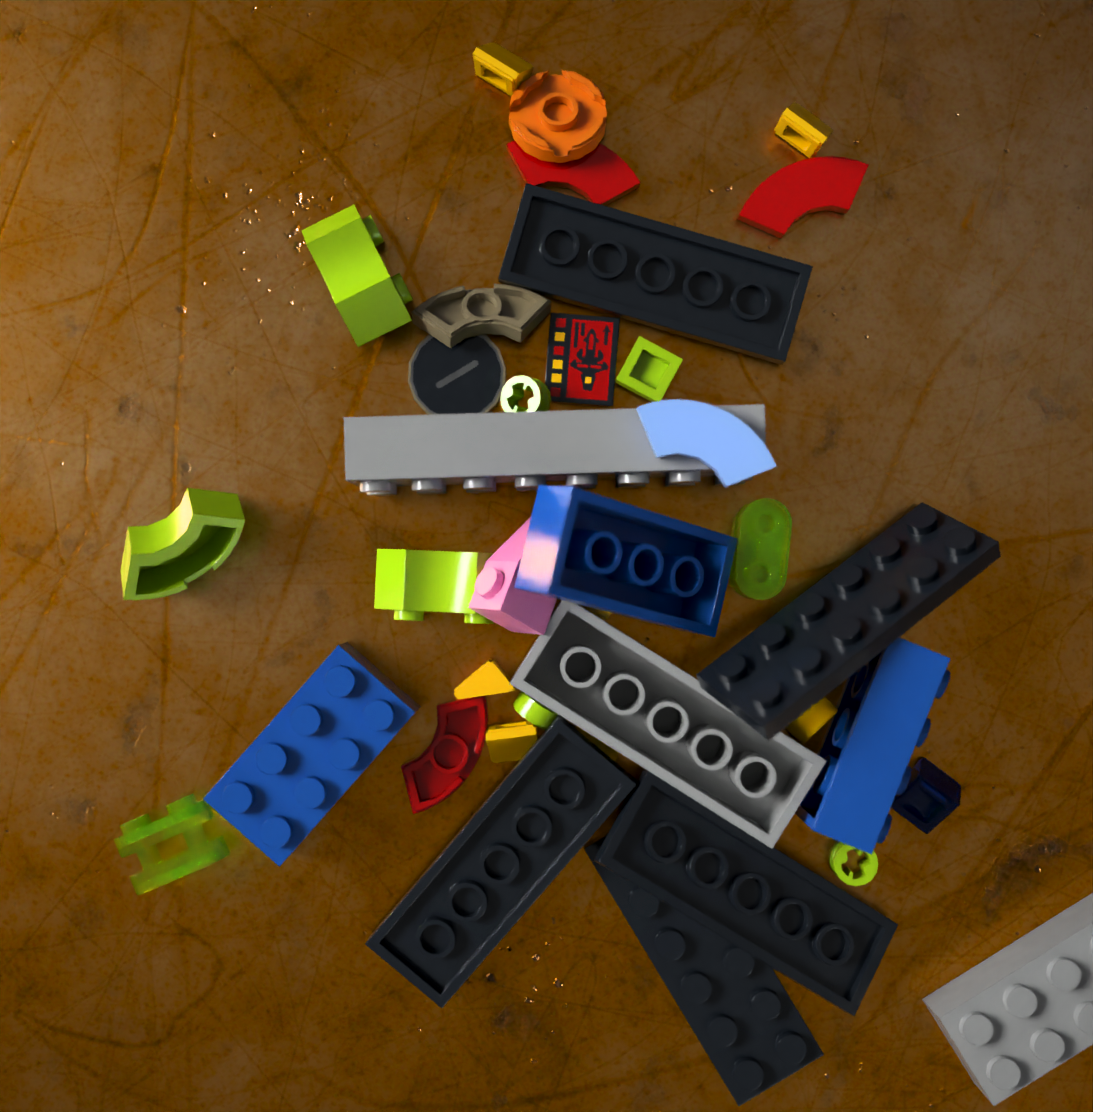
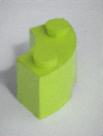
(356, 274)
(181, 547)
(428, 582)

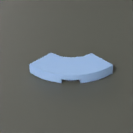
(707, 435)

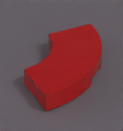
(596, 176)
(803, 189)
(450, 755)

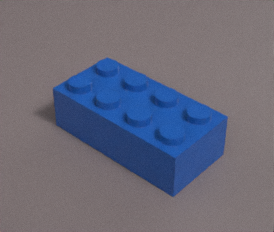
(625, 560)
(871, 743)
(311, 752)

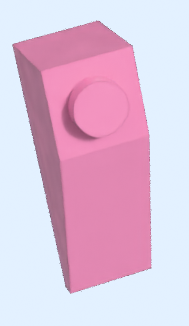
(500, 601)

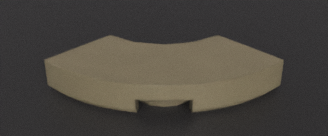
(479, 311)

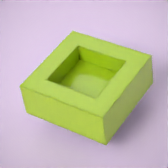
(648, 370)

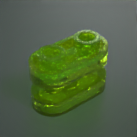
(761, 549)
(143, 834)

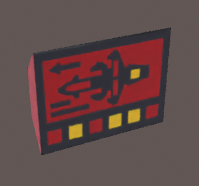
(582, 359)

